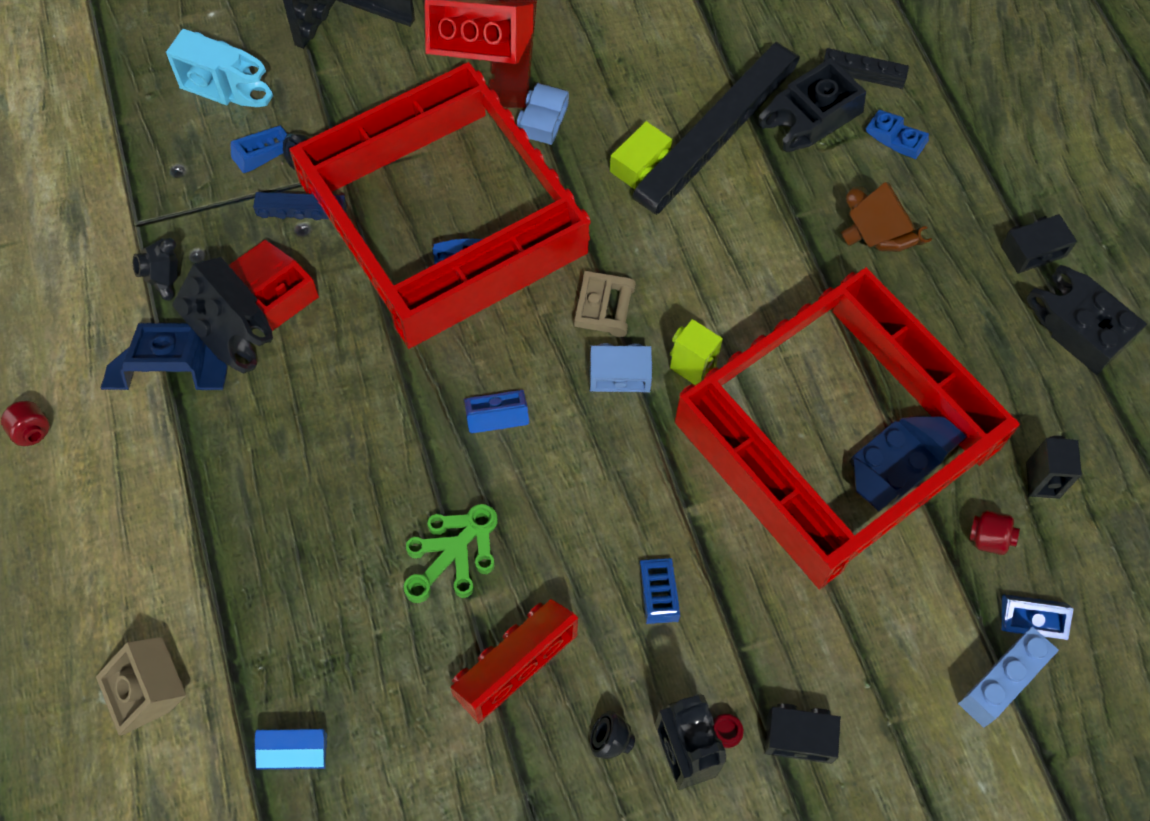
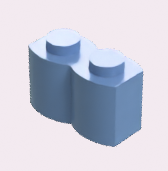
(543, 113)

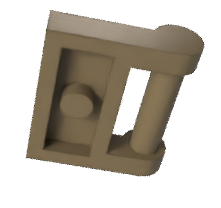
(595, 300)

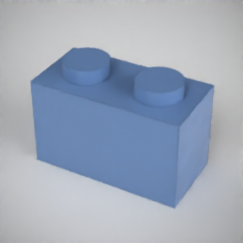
(620, 368)

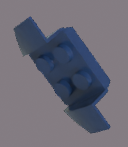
(166, 348)
(902, 458)

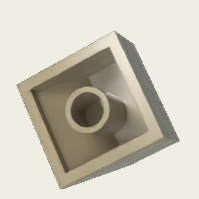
(140, 684)

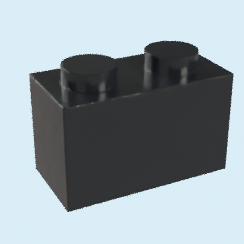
(1038, 243)
(1053, 467)
(802, 733)

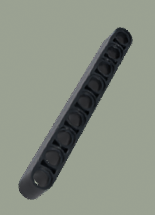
(715, 128)

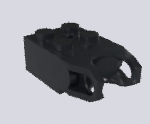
(815, 105)
(222, 312)
(1086, 319)
(690, 741)

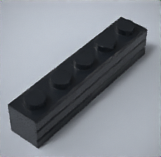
(870, 68)

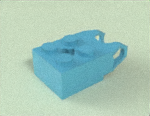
(216, 70)

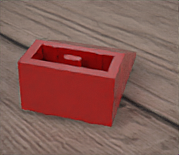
(276, 281)

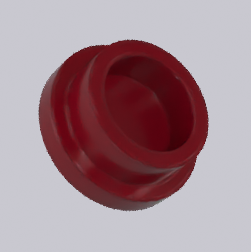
(728, 730)

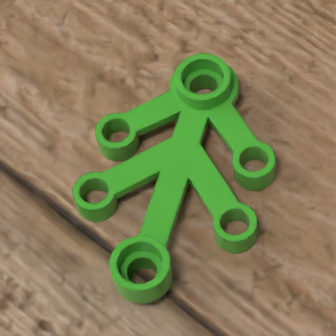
(454, 549)

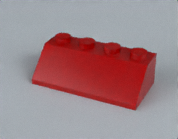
(478, 29)
(515, 659)

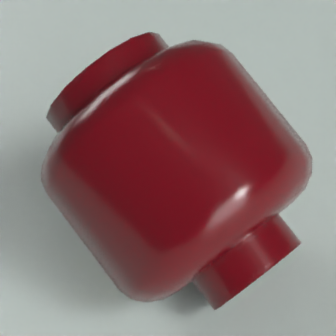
(25, 423)
(994, 532)

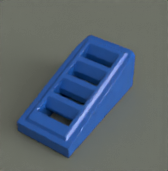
(243, 149)
(659, 615)

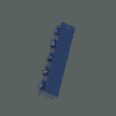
(291, 205)

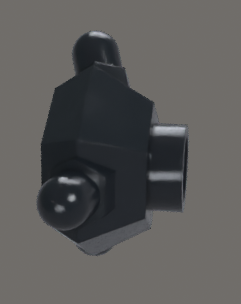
(158, 266)

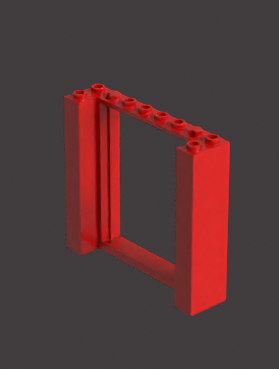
(478, 273)
(772, 485)

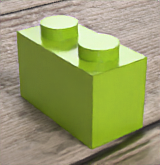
(640, 154)
(694, 351)

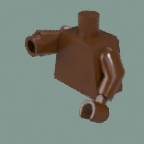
(881, 220)

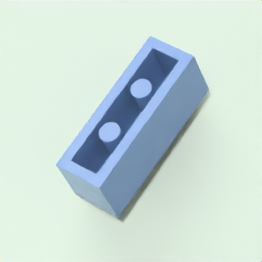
(1008, 677)

